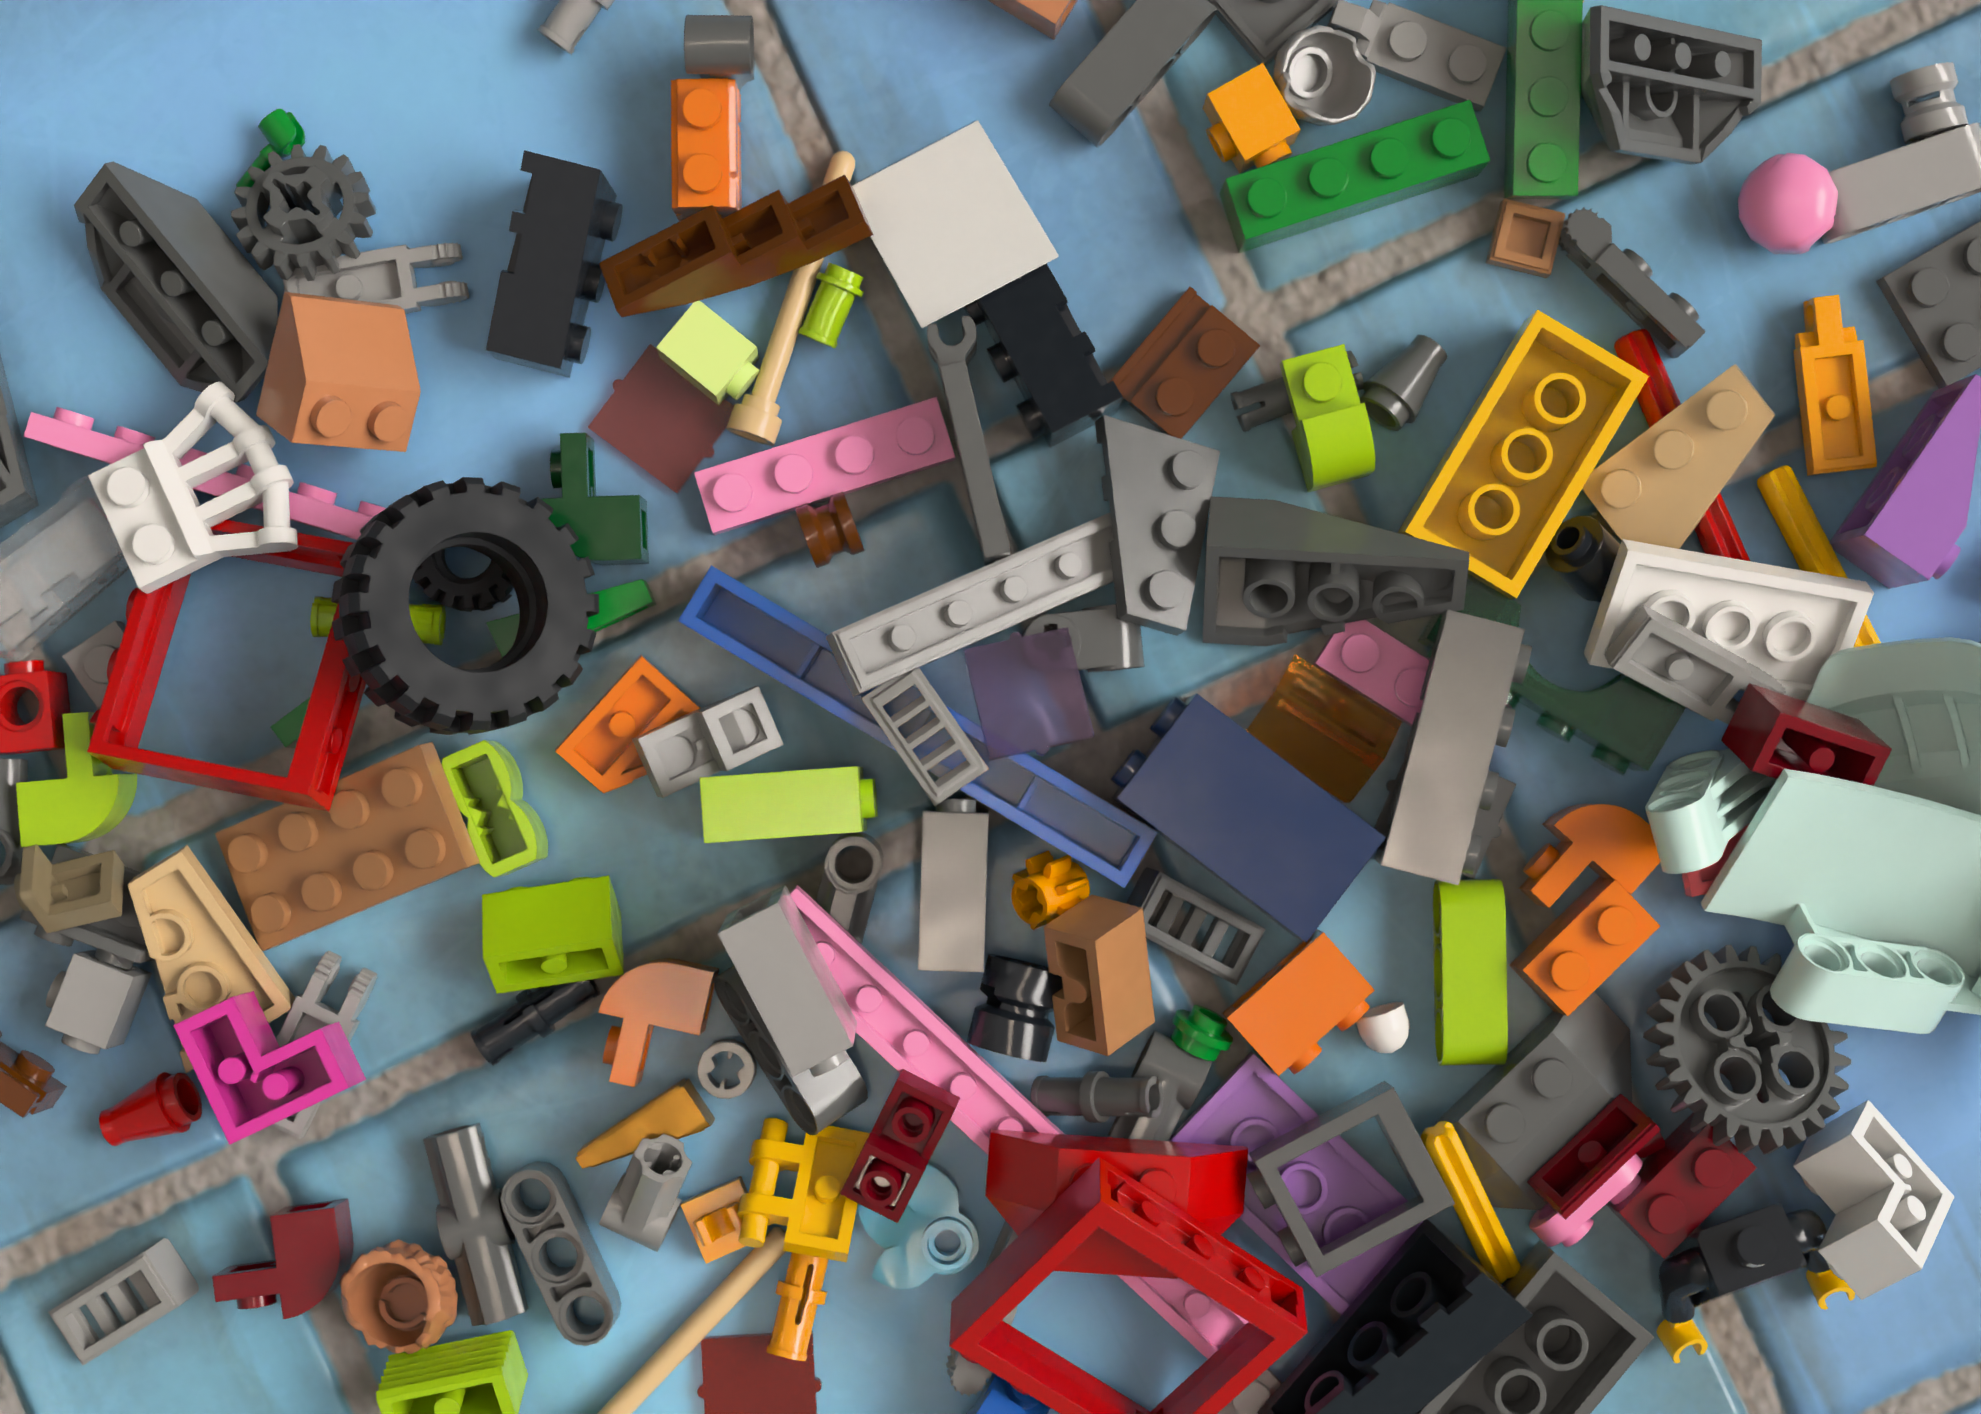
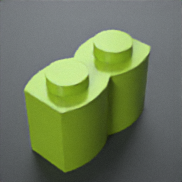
(499, 822)

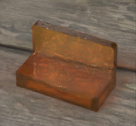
(1324, 729)

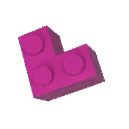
(252, 1077)

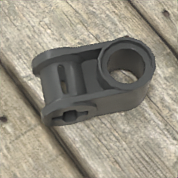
(1097, 638)

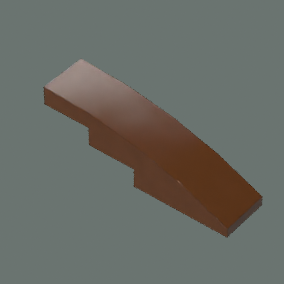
(720, 255)

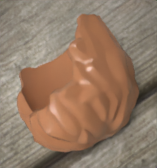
(399, 1297)

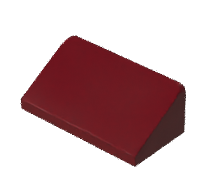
(1593, 1156)

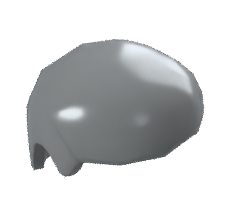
(1323, 76)

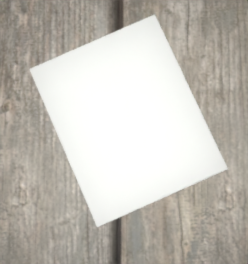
(952, 224)

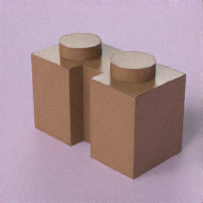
(1104, 974)

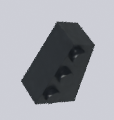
(553, 266)
(1045, 356)

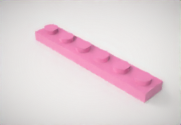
(308, 506)

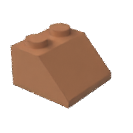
(341, 374)

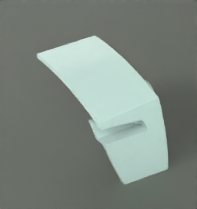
(1872, 896)

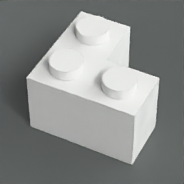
(1881, 1197)

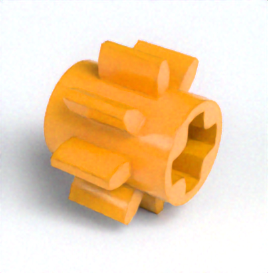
(1048, 888)

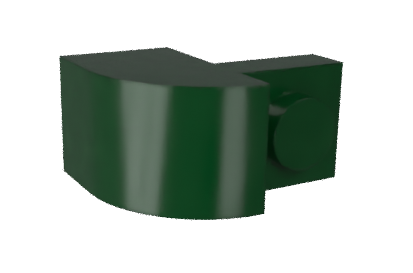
(608, 527)

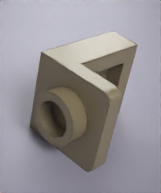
(71, 890)

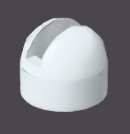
(1385, 1027)

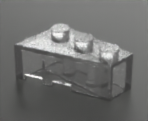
(55, 569)

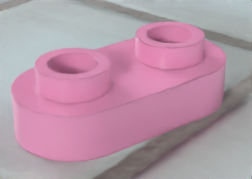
(1554, 1229)

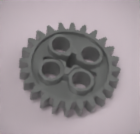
(1745, 1051)

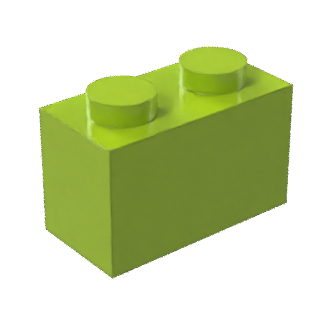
(552, 934)

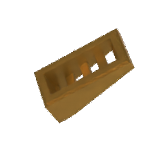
(674, 1112)

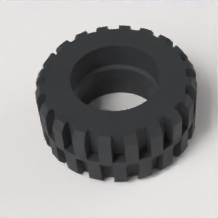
(548, 589)

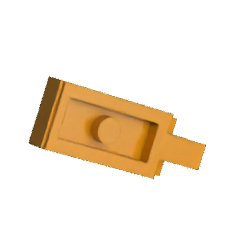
(1833, 392)

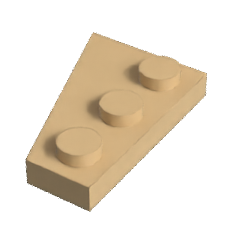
(1677, 467)
(200, 943)

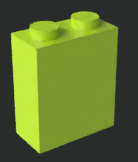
(787, 804)

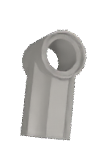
(648, 1192)

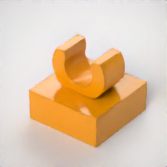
(715, 1219)

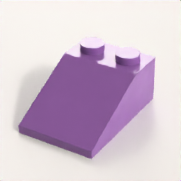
(1921, 495)

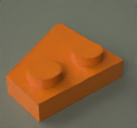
(602, 741)

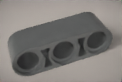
(1129, 64)
(809, 1099)
(561, 1284)

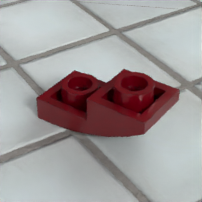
(900, 1146)

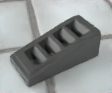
(1147, 895)

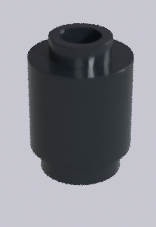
(1583, 555)

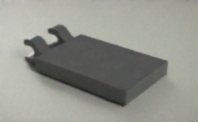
(969, 438)

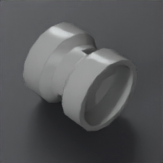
(1928, 101)

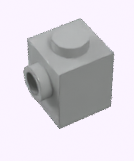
(95, 1002)

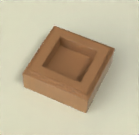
(1525, 238)

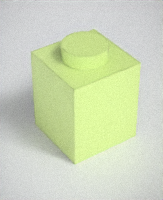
(710, 354)

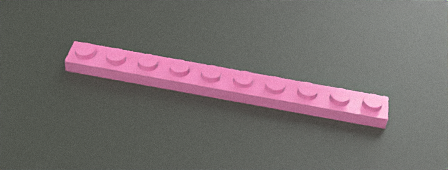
(923, 1044)

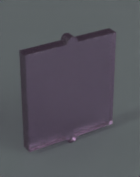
(1028, 694)

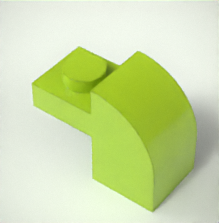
(1331, 423)
(83, 803)

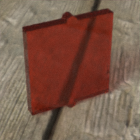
(661, 421)
(748, 1380)

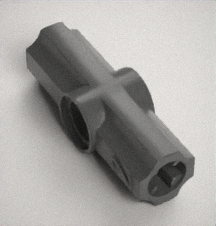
(475, 1225)

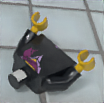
(1737, 1258)

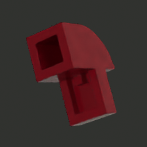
(311, 1255)

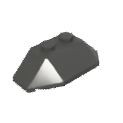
(1666, 83)
(178, 280)
(1542, 1099)

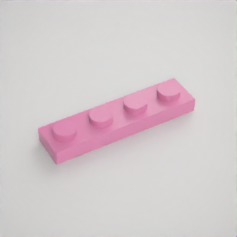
(825, 465)

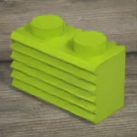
(456, 1378)

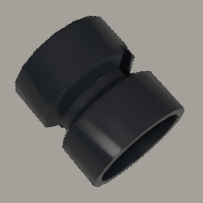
(1016, 1009)

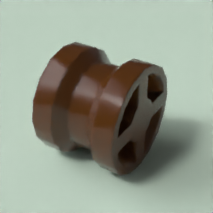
(829, 529)

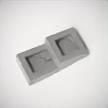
(707, 741)

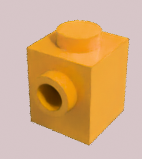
(1250, 121)

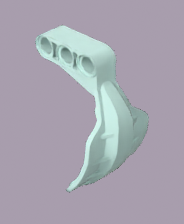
(1907, 692)

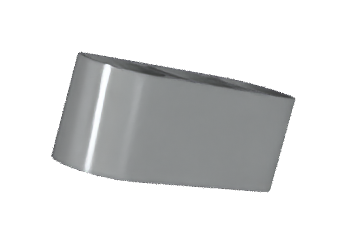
(1906, 181)

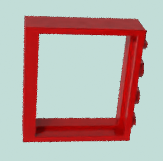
(136, 669)
(1166, 1236)

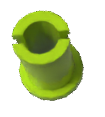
(831, 304)

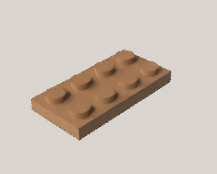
(383, 838)

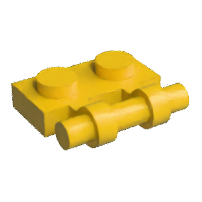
(818, 1215)

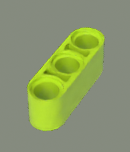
(1470, 972)

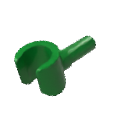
(282, 133)

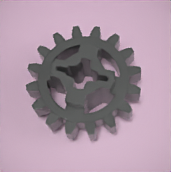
(296, 193)

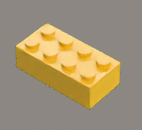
(1525, 452)

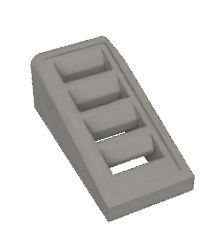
(953, 780)
(161, 1282)

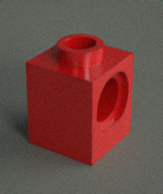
(46, 729)

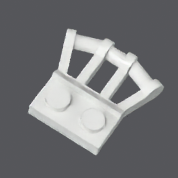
(156, 509)

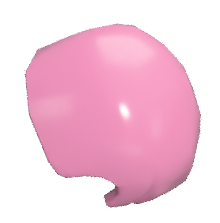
(1787, 203)

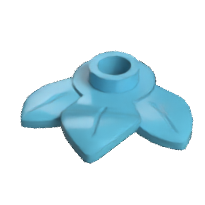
(910, 1244)

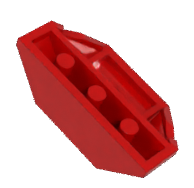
(1035, 1168)

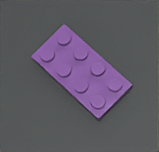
(1328, 1184)

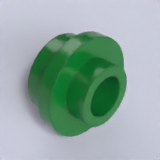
(1201, 1032)

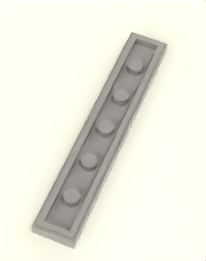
(974, 606)

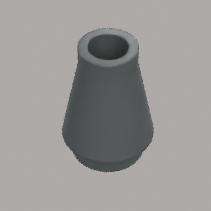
(1400, 387)

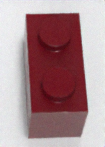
(1787, 733)
(1681, 1187)

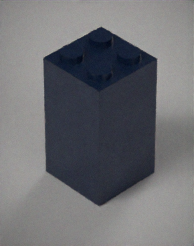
(1245, 815)

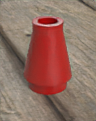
(155, 1110)

